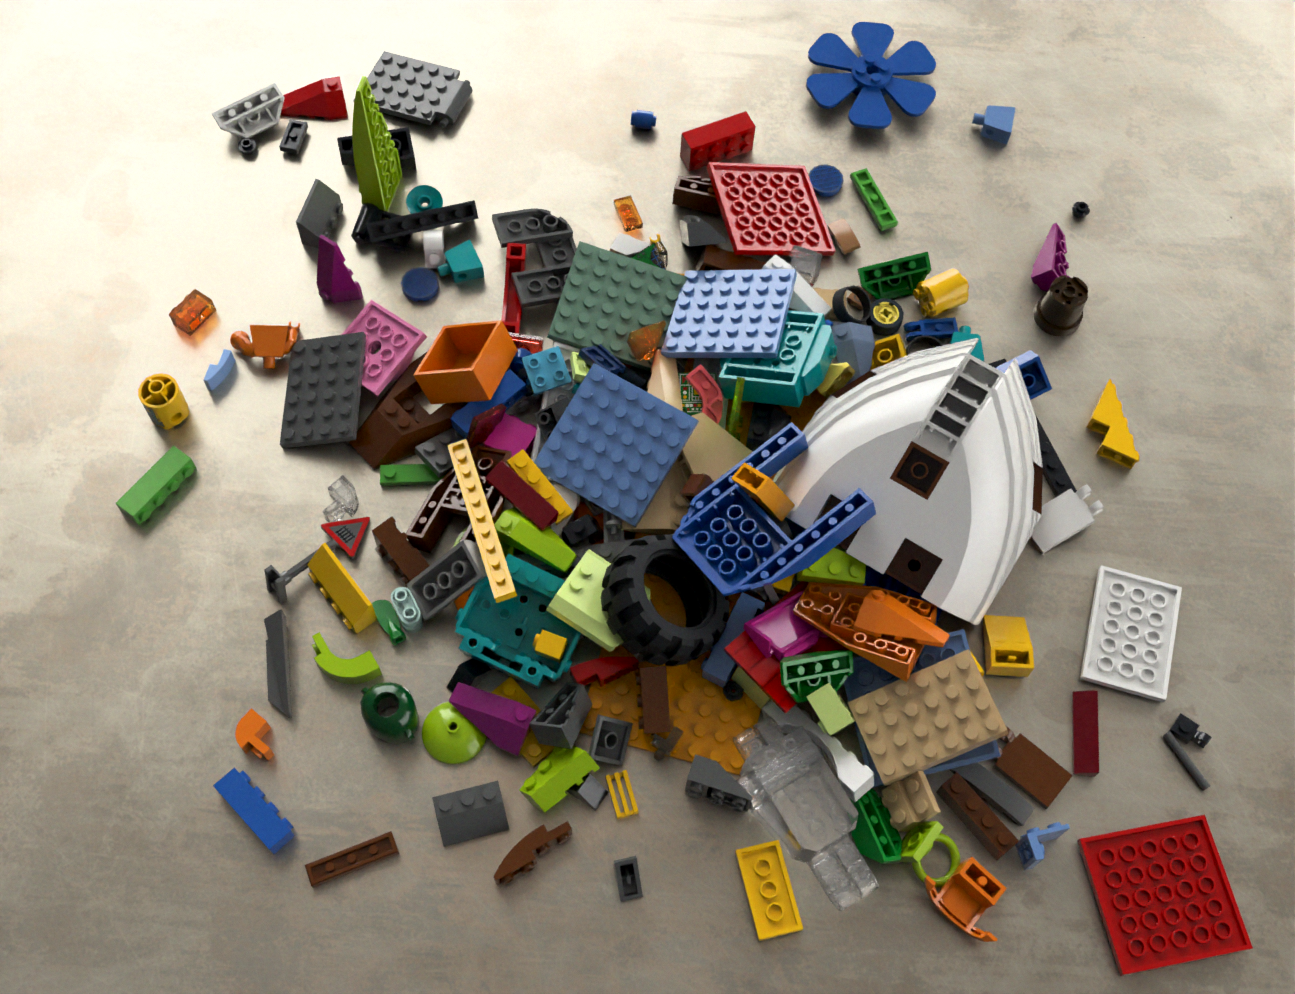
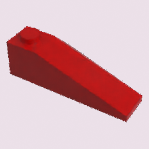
(319, 99)

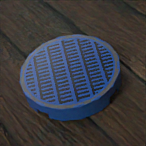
(826, 180)
(420, 284)

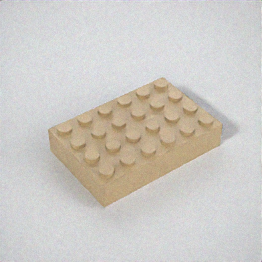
(927, 718)

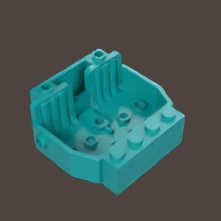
(796, 372)
(495, 625)

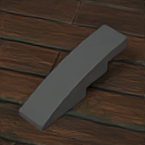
(995, 792)

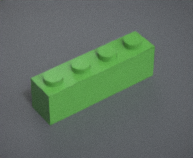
(156, 485)

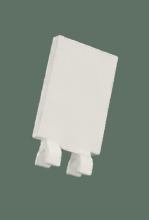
(1064, 518)

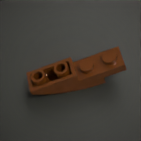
(522, 855)

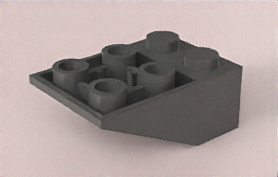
(713, 782)

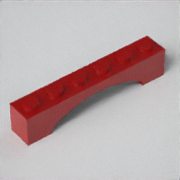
(511, 306)

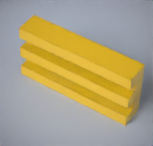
(616, 776)

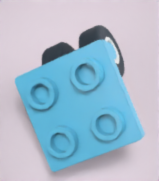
(544, 371)

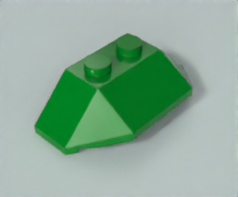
(895, 276)
(813, 670)
(873, 830)

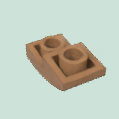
(844, 236)

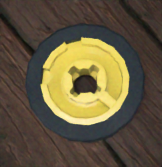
(878, 321)

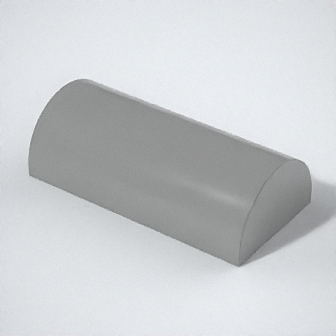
(447, 578)

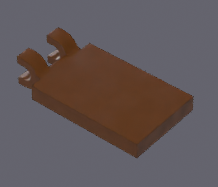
(1031, 769)

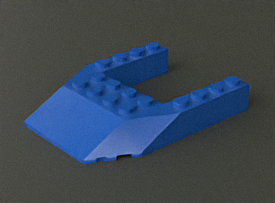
(739, 542)

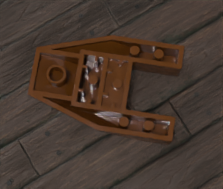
(400, 422)
(447, 499)

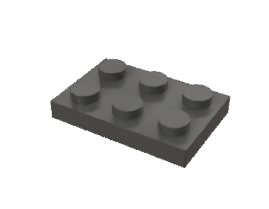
(436, 453)

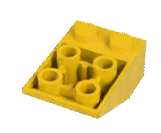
(1007, 646)

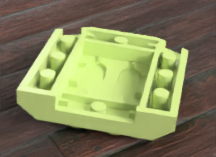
(580, 601)

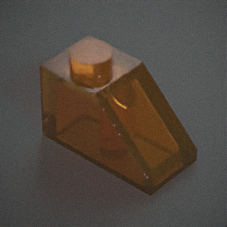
(646, 340)

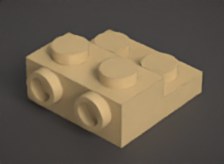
(910, 802)

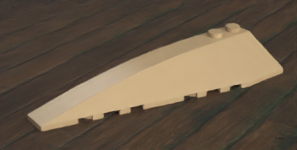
(668, 505)

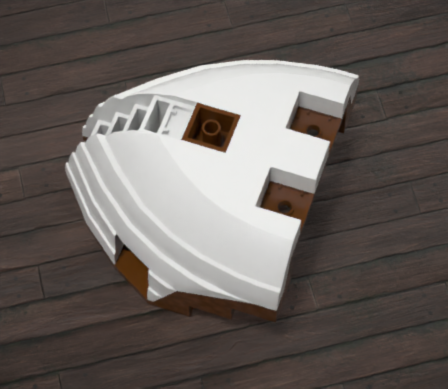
(946, 461)

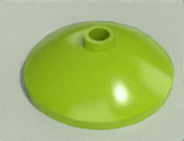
(451, 745)

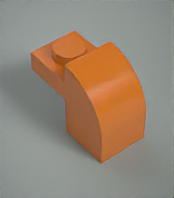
(250, 731)

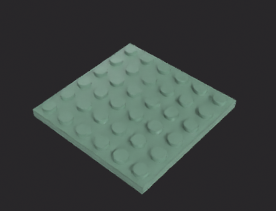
(610, 298)

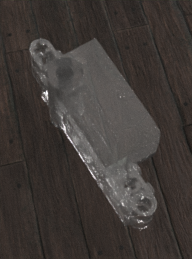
(804, 808)

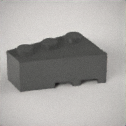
(562, 717)

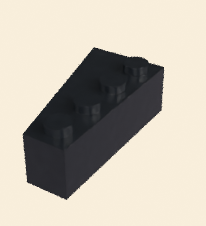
(402, 142)

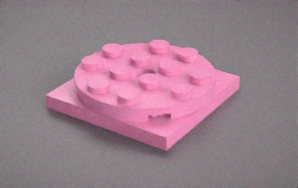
(394, 337)

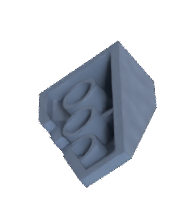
(854, 346)

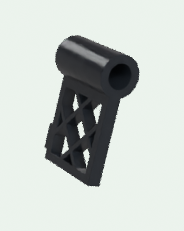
(371, 213)

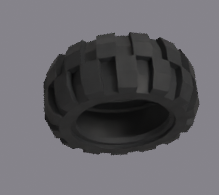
(638, 621)

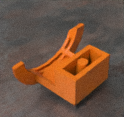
(967, 897)

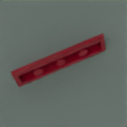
(522, 496)
(1085, 733)

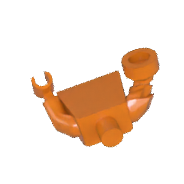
(267, 342)

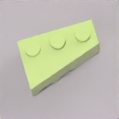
(831, 710)

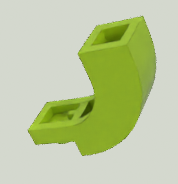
(345, 671)

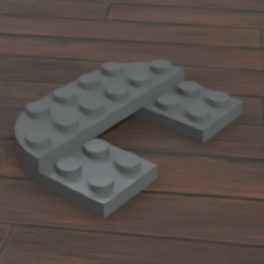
(554, 244)

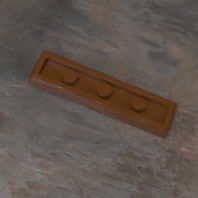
(351, 859)

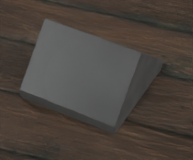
(610, 740)

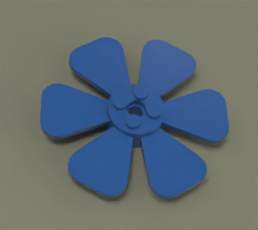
(871, 75)

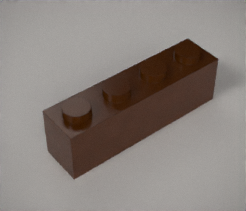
(977, 816)

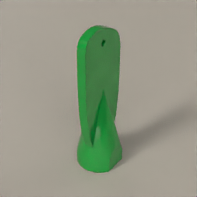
(389, 621)

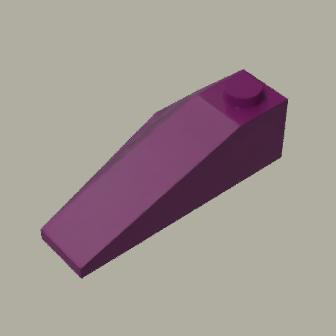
(333, 275)

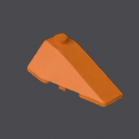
(888, 616)

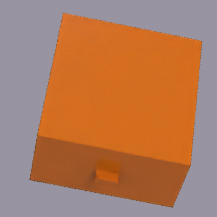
(466, 362)

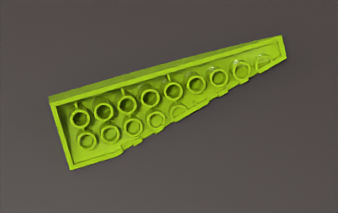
(374, 156)

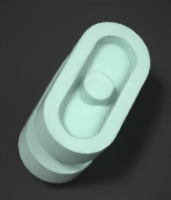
(407, 609)

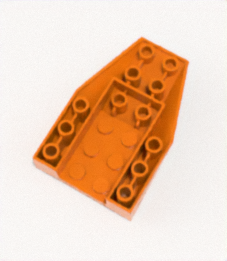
(835, 610)

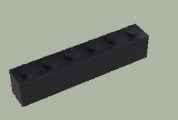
(420, 221)

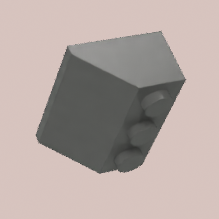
(318, 214)
(698, 232)
(470, 813)

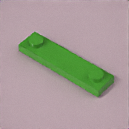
(873, 199)
(407, 475)

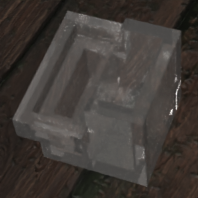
(806, 263)

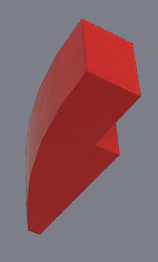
(603, 670)

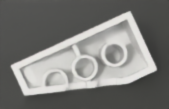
(804, 296)

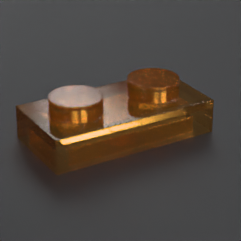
(628, 213)

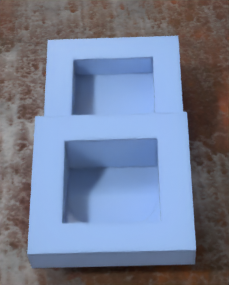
(217, 373)

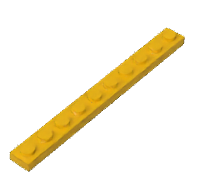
(482, 522)

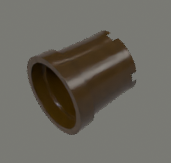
(1052, 311)

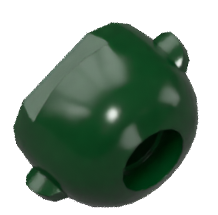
(394, 728)

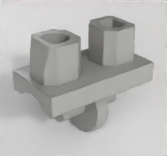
(612, 528)

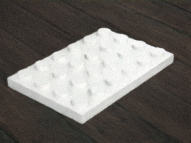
(1131, 634)

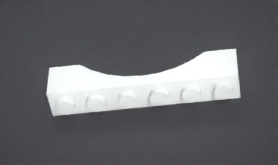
(851, 774)

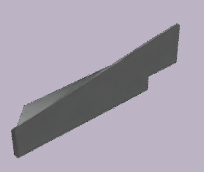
(278, 663)

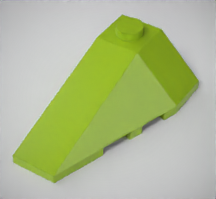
(523, 535)

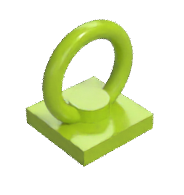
(918, 844)

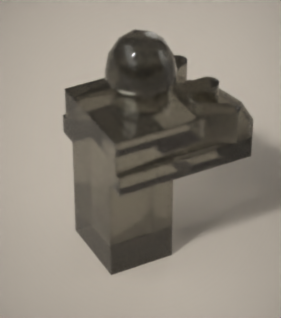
(666, 746)

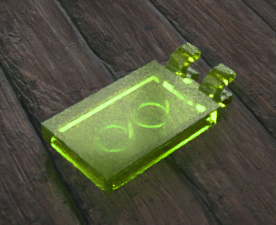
(735, 418)

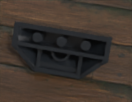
(765, 423)

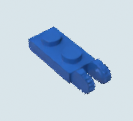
(935, 328)

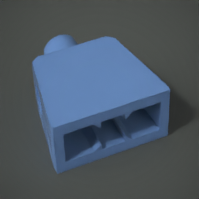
(996, 122)

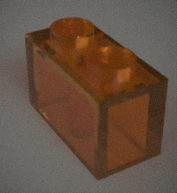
(192, 312)

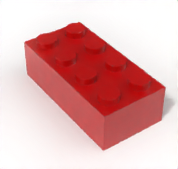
(717, 141)

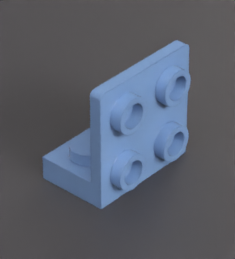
(1030, 846)

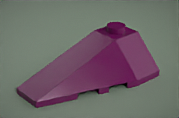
(1051, 259)
(497, 717)

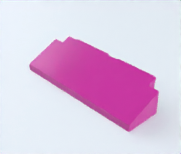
(781, 631)

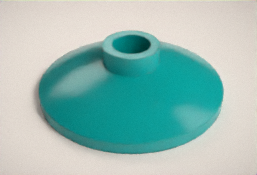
(423, 194)

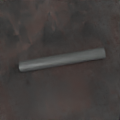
(1186, 761)

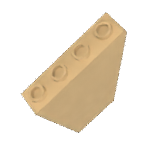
(710, 450)

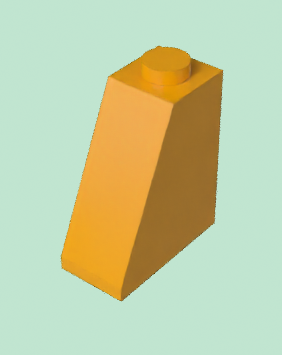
(763, 491)

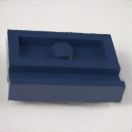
(601, 357)

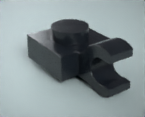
(1186, 730)

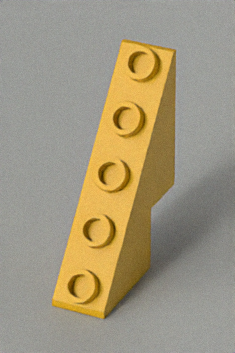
(1110, 422)

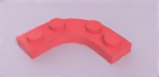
(708, 391)

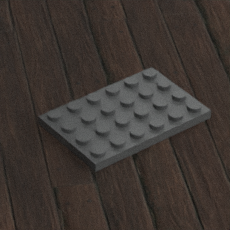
(323, 390)

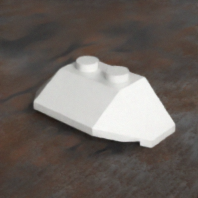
(251, 113)

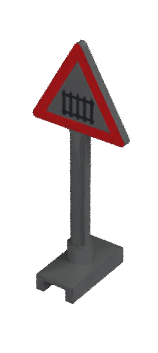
(344, 534)

